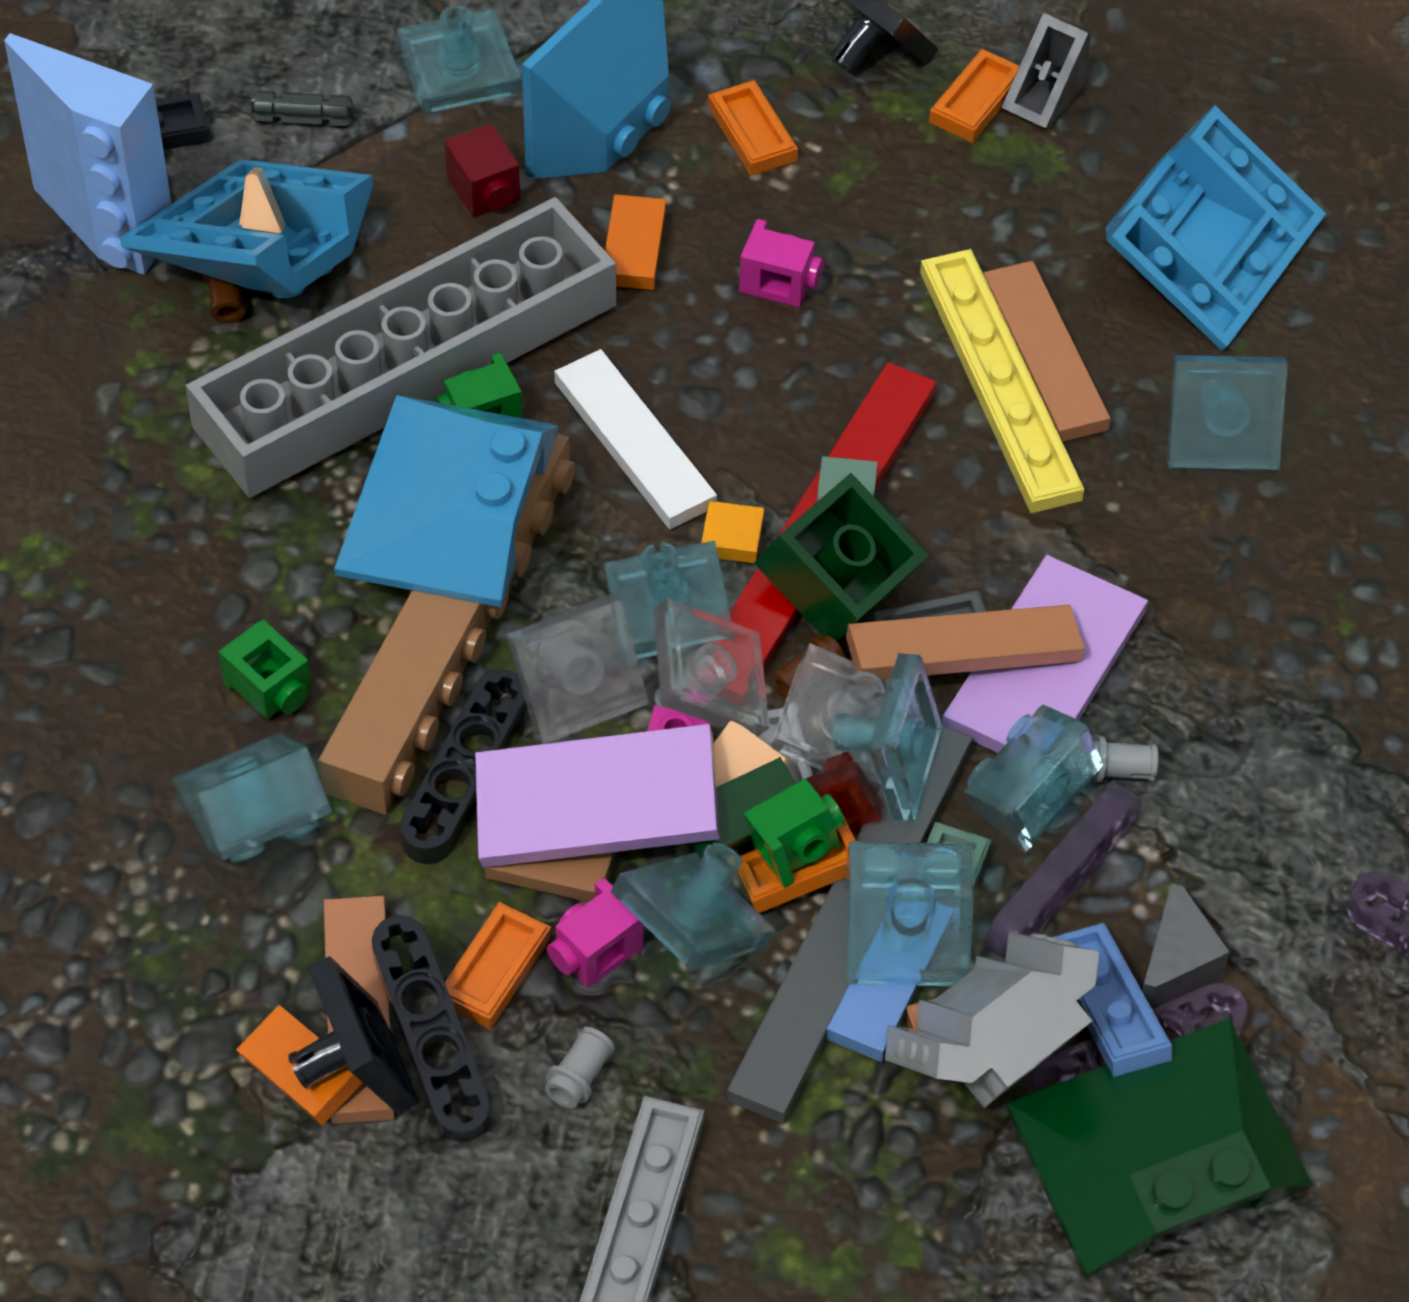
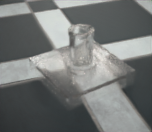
(709, 667)
(578, 668)
(819, 691)

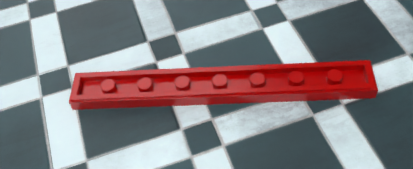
(873, 434)

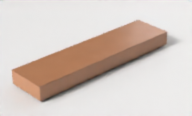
(1048, 351)
(969, 641)
(348, 938)

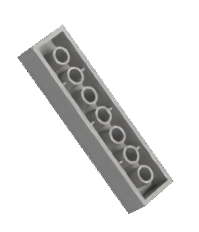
(448, 316)

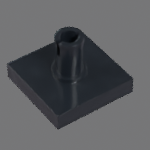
(876, 21)
(357, 1040)

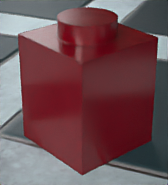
(482, 170)

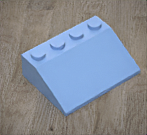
(90, 146)

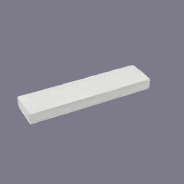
(635, 439)

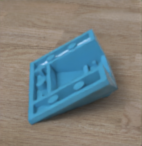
(595, 88)
(1214, 226)
(205, 236)
(445, 501)

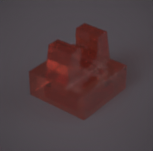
(849, 789)

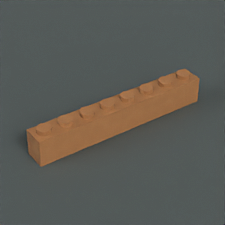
(422, 670)

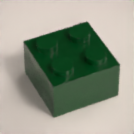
(841, 558)

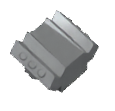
(1000, 1016)

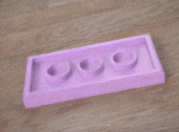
(999, 697)
(596, 796)

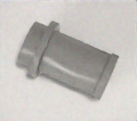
(1126, 760)
(572, 1079)

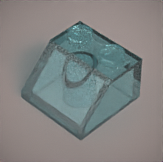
(1034, 775)
(254, 797)
(908, 913)

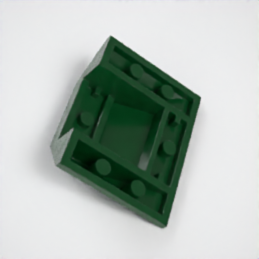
(1157, 1147)

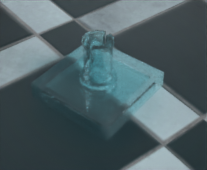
(459, 60)
(1226, 412)
(682, 574)
(898, 739)
(694, 907)

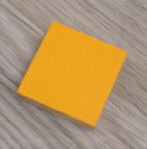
(735, 530)

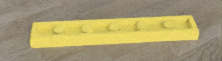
(1001, 381)

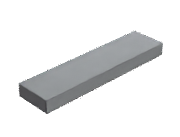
(644, 1203)

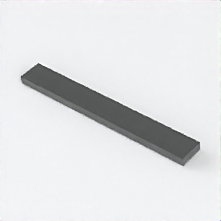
(817, 978)

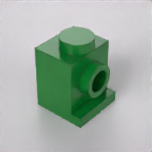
(485, 389)
(266, 670)
(794, 829)

